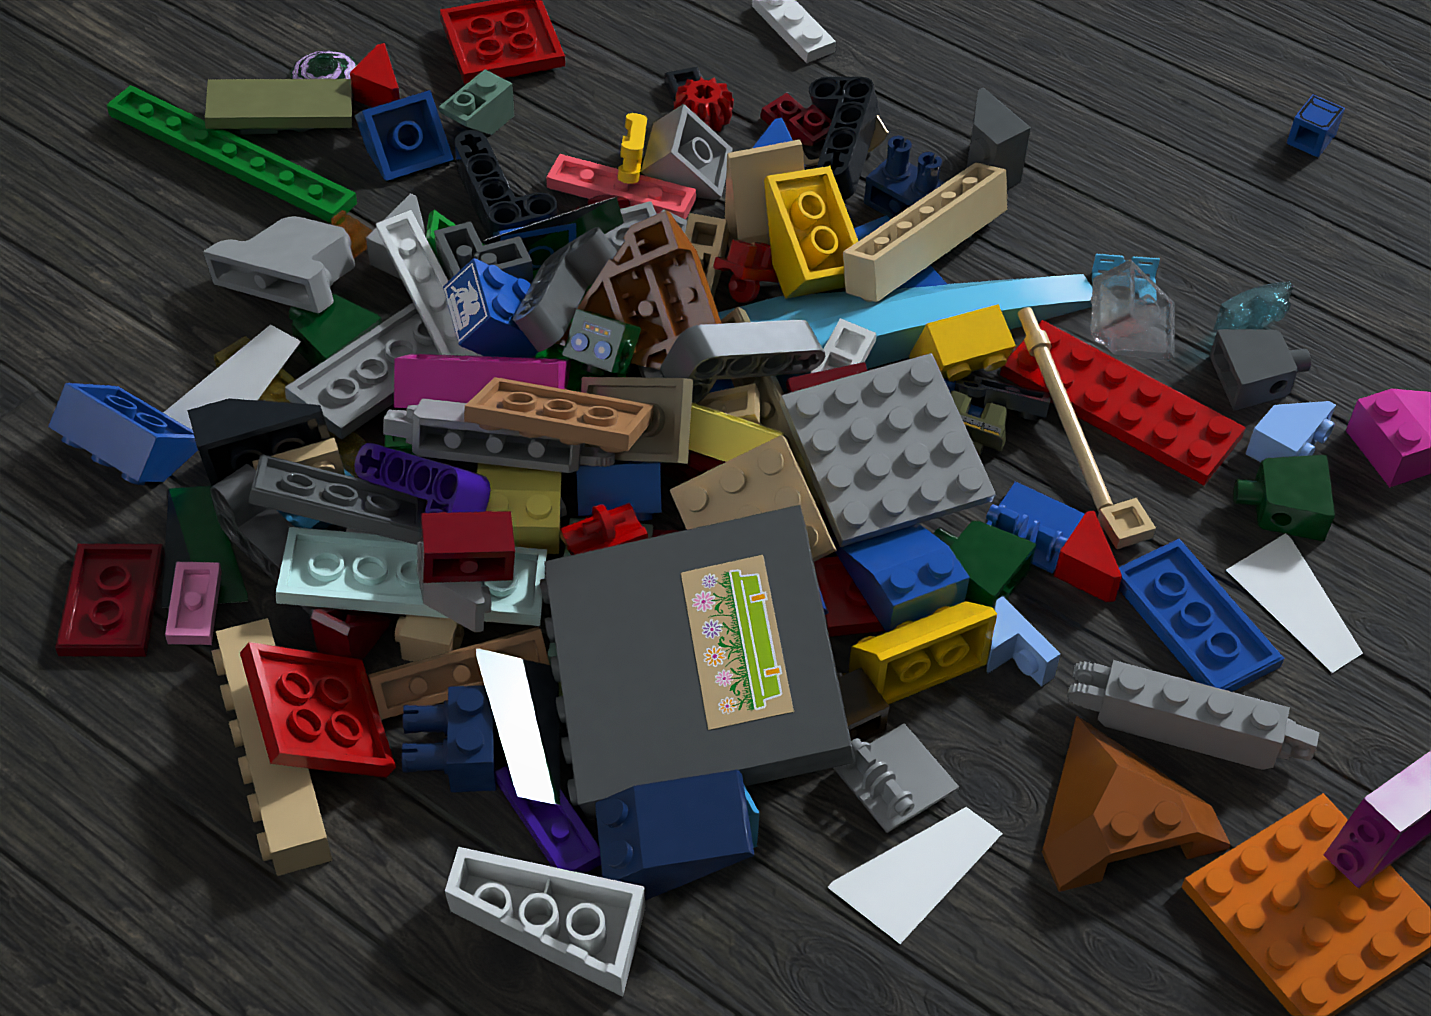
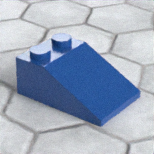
(904, 574)

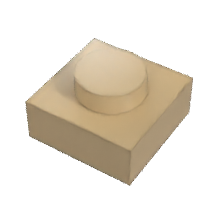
(1126, 523)

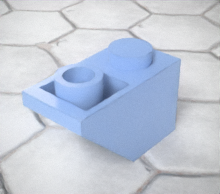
(1291, 430)

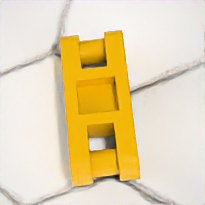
(632, 148)

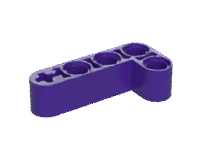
(441, 484)

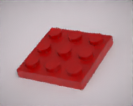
(502, 38)
(316, 711)

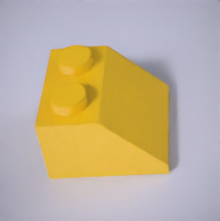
(967, 342)

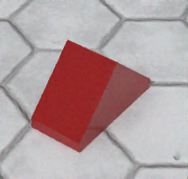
(374, 79)
(1088, 561)

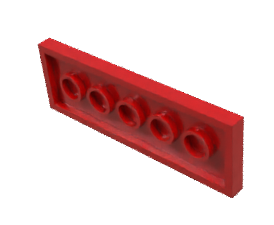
(1132, 405)

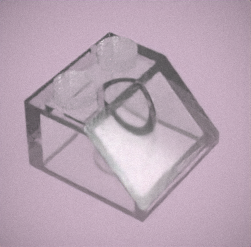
(1132, 314)

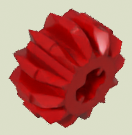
(707, 100)

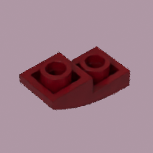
(806, 124)

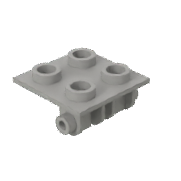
(896, 777)

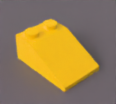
(807, 231)

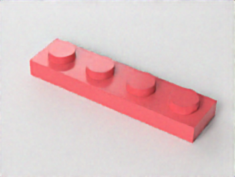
(593, 180)

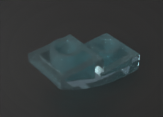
(1255, 306)

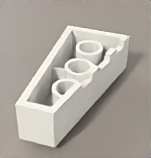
(551, 911)

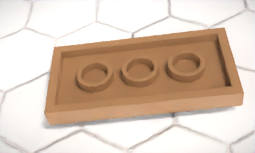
(559, 414)

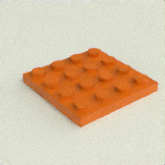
(1304, 921)

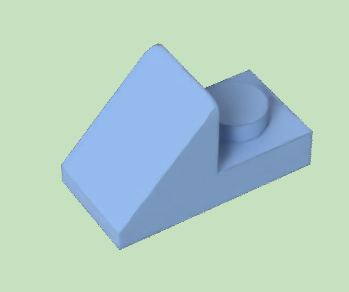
(1021, 641)

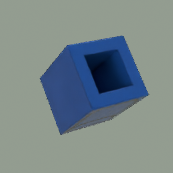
(1315, 125)

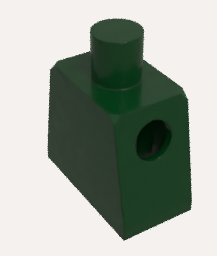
(331, 329)
(1290, 496)
(991, 559)

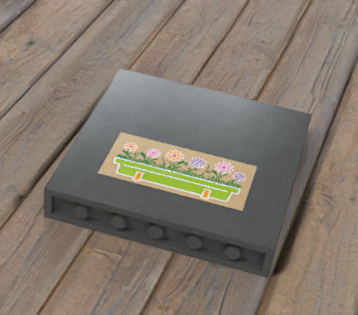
(694, 658)

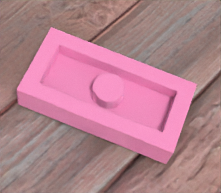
(193, 603)

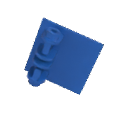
(1037, 520)

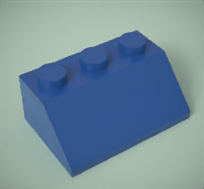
(122, 432)

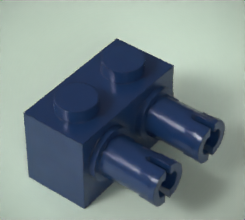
(897, 182)
(470, 744)

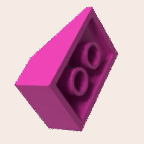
(1394, 433)

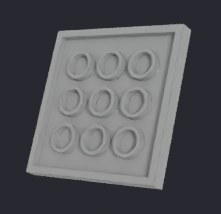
(886, 449)

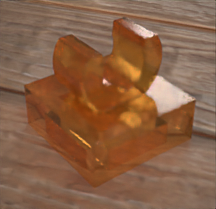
(355, 230)

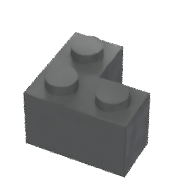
(461, 244)

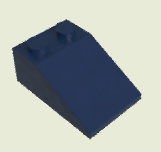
(674, 831)

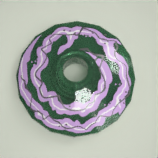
(324, 65)

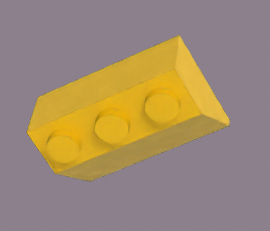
(926, 650)

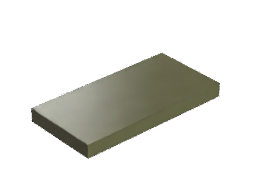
(278, 103)

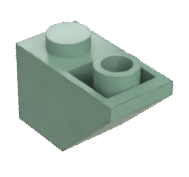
(482, 103)

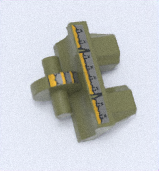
(983, 431)

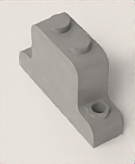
(285, 263)

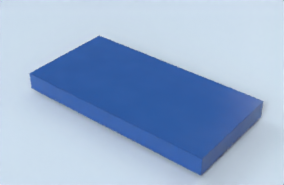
(1197, 618)

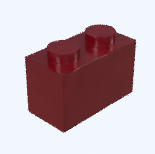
(467, 546)

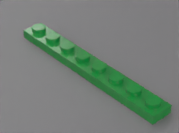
(231, 154)

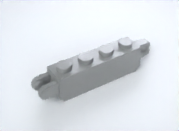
(440, 432)
(1191, 715)

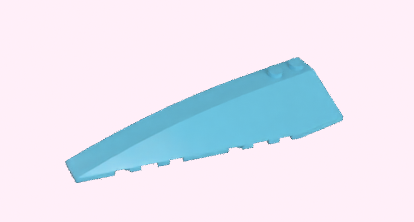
(906, 311)

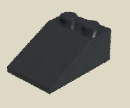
(241, 430)

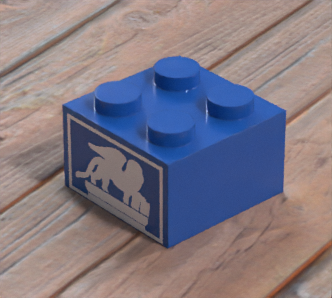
(483, 309)

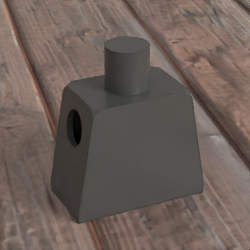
(1256, 365)

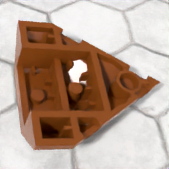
(654, 286)
(1119, 808)

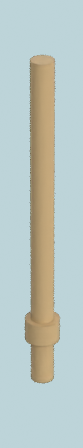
(1039, 346)

